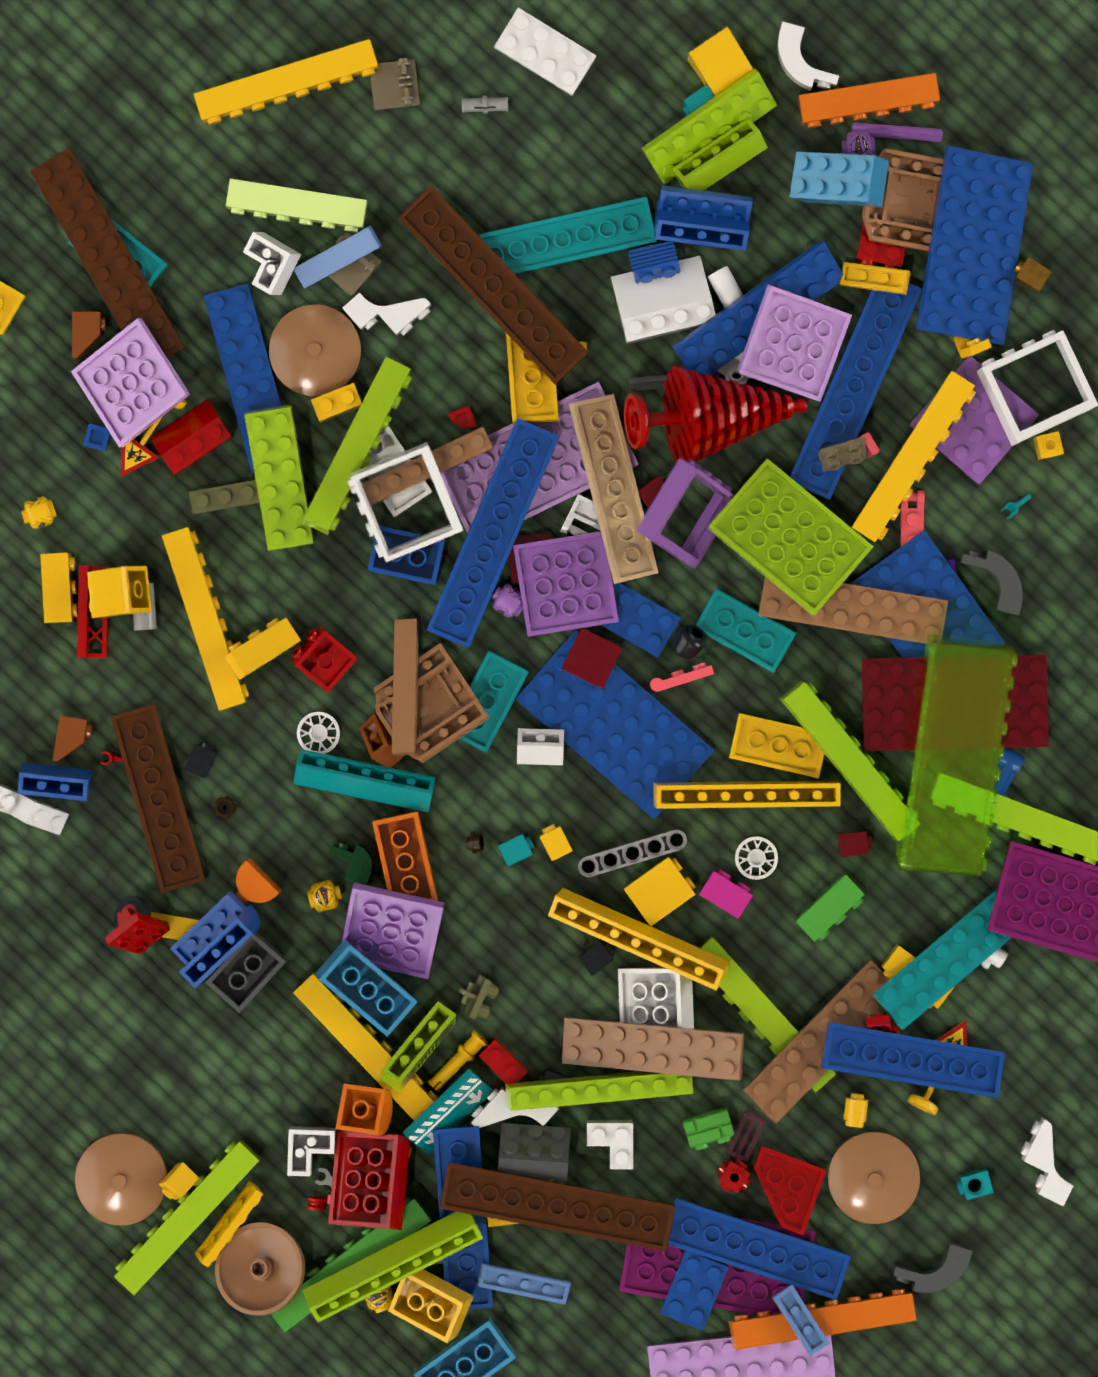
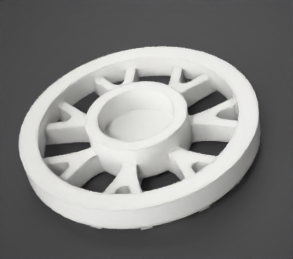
(318, 732)
(756, 857)

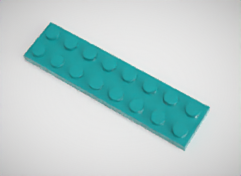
(574, 236)
(940, 966)

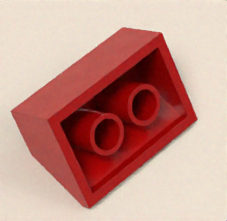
(191, 437)

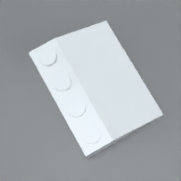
(664, 303)
(655, 997)

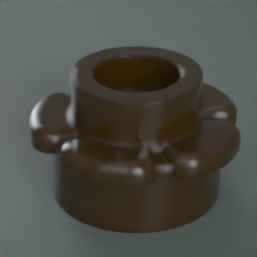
(231, 807)
(475, 842)

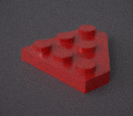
(789, 1187)

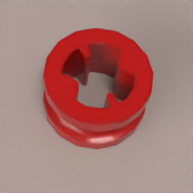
(316, 1203)

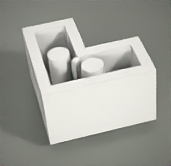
(276, 259)
(617, 1135)
(305, 1142)

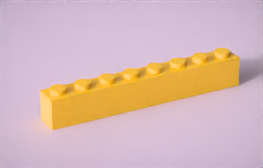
(286, 81)
(913, 456)
(204, 617)
(747, 794)
(639, 938)
(361, 1042)

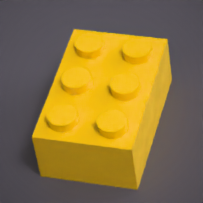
(431, 1304)

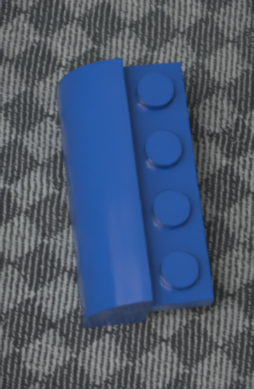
(703, 218)
(215, 938)

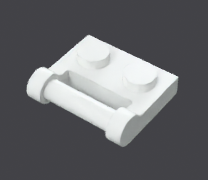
(584, 511)

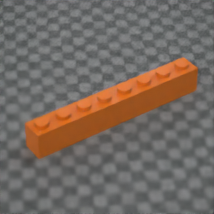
(831, 1318)

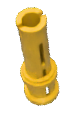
(465, 1053)

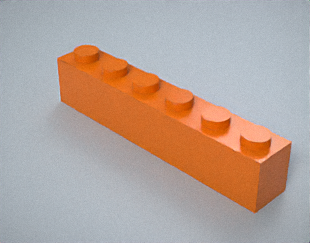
(869, 99)

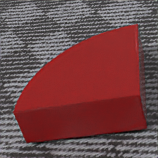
(463, 418)

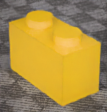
(336, 402)

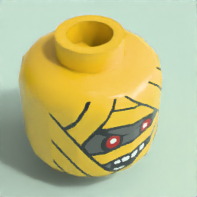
(38, 512)
(324, 896)
(381, 1300)

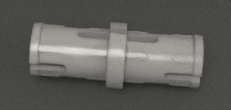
(485, 104)

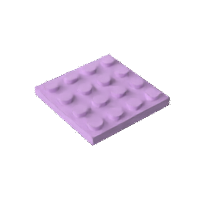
(794, 343)
(130, 382)

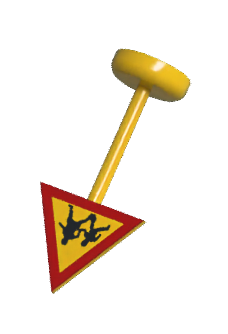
(136, 454)
(957, 1035)

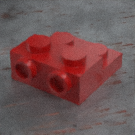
(879, 253)
(323, 658)

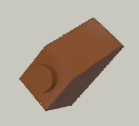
(86, 331)
(71, 734)
(378, 741)

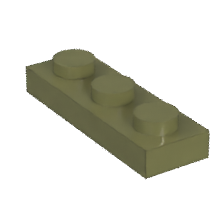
(224, 497)

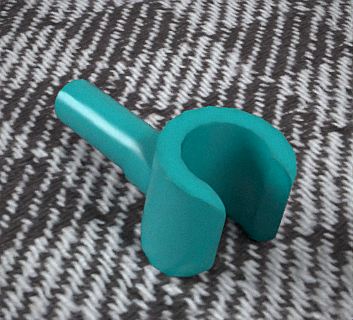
(1014, 507)

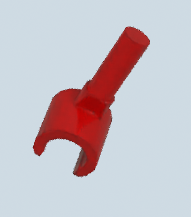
(112, 758)

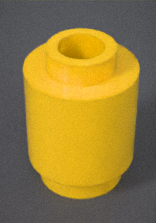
(855, 1110)

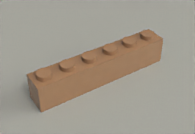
(416, 470)

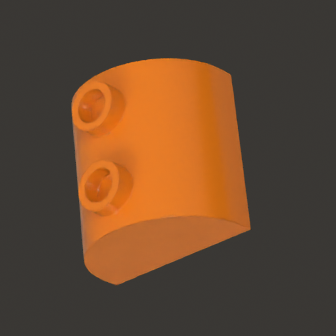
(255, 884)
(364, 1110)

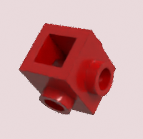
(738, 1167)

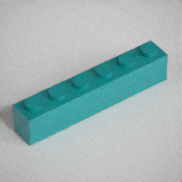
(364, 780)

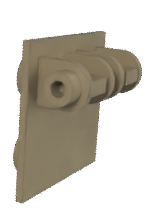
(395, 85)
(355, 273)
(842, 454)

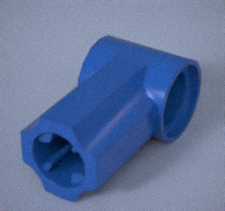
(1010, 766)

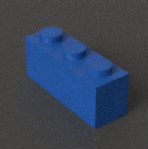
(54, 781)

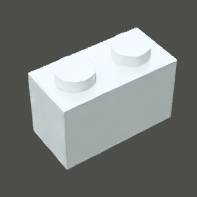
(540, 746)

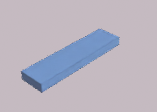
(337, 257)
(523, 1283)

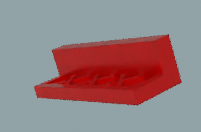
(84, 617)

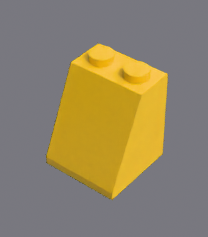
(719, 61)
(119, 591)

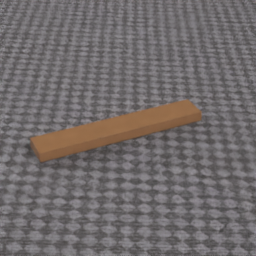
(405, 687)

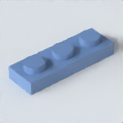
(800, 1320)

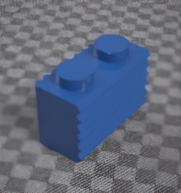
(654, 262)

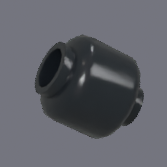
(689, 641)

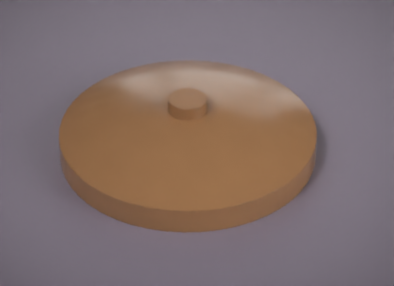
(315, 350)
(873, 1177)
(120, 1179)
(260, 1269)

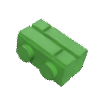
(708, 1128)

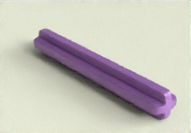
(899, 132)

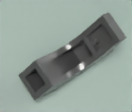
(1008, 581)
(940, 1277)

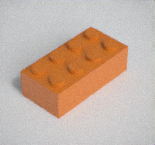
(405, 855)

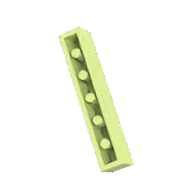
(296, 204)

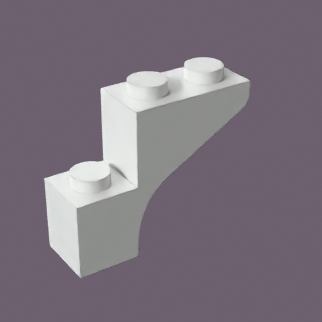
(397, 316)
(31, 810)
(497, 1110)
(1040, 1154)

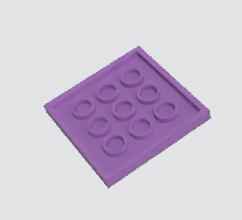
(978, 437)
(565, 584)
(393, 929)

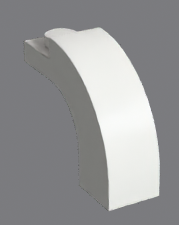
(793, 63)

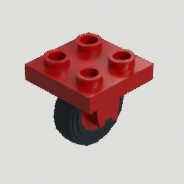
(135, 927)

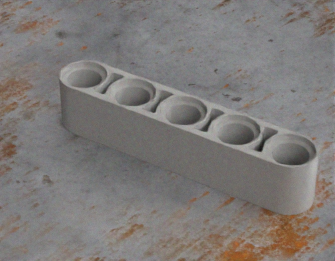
(623, 860)

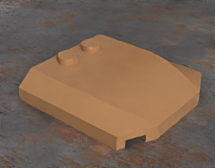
(907, 201)
(444, 704)

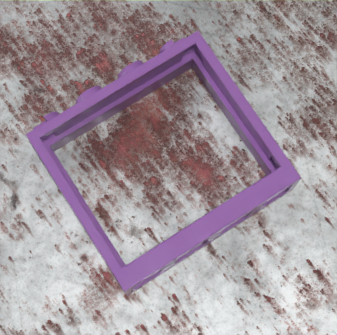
(666, 502)

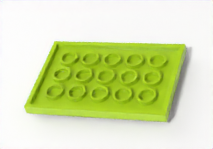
(790, 537)

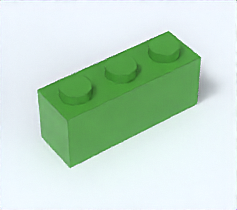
(830, 908)

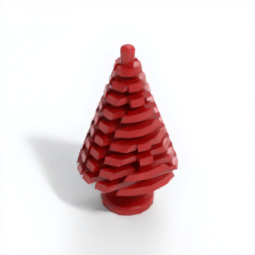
(706, 414)

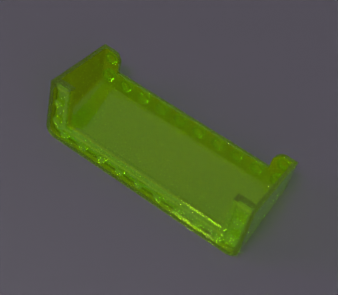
(957, 756)

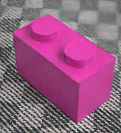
(725, 893)

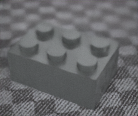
(245, 972)
(534, 1151)

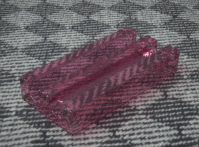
(737, 1154)

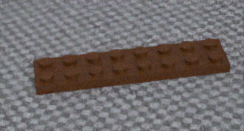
(158, 798)

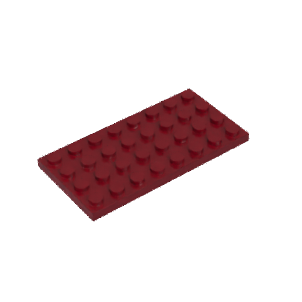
(894, 699)

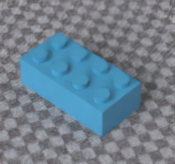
(839, 179)
(366, 987)
(474, 1354)

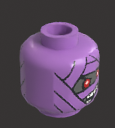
(859, 143)
(507, 601)

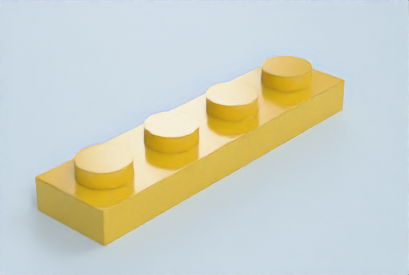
(229, 1223)

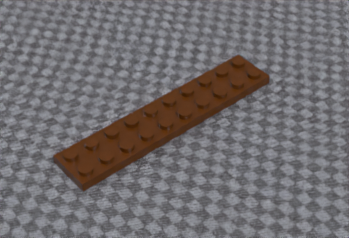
(103, 248)
(493, 285)
(557, 1206)

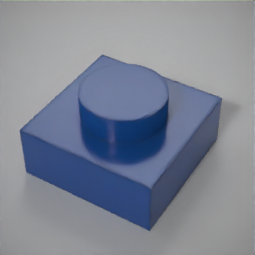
(97, 437)

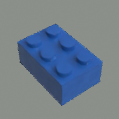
(418, 565)

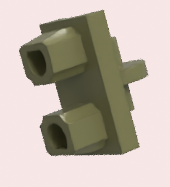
(474, 996)

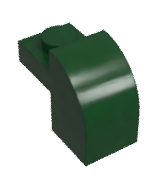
(360, 862)

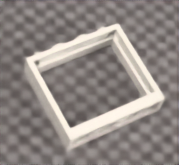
(999, 403)
(373, 527)

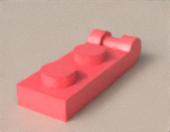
(912, 518)
(679, 677)

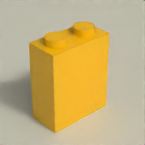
(660, 890)

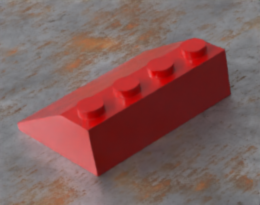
(369, 1180)

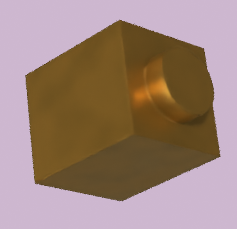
(1031, 274)

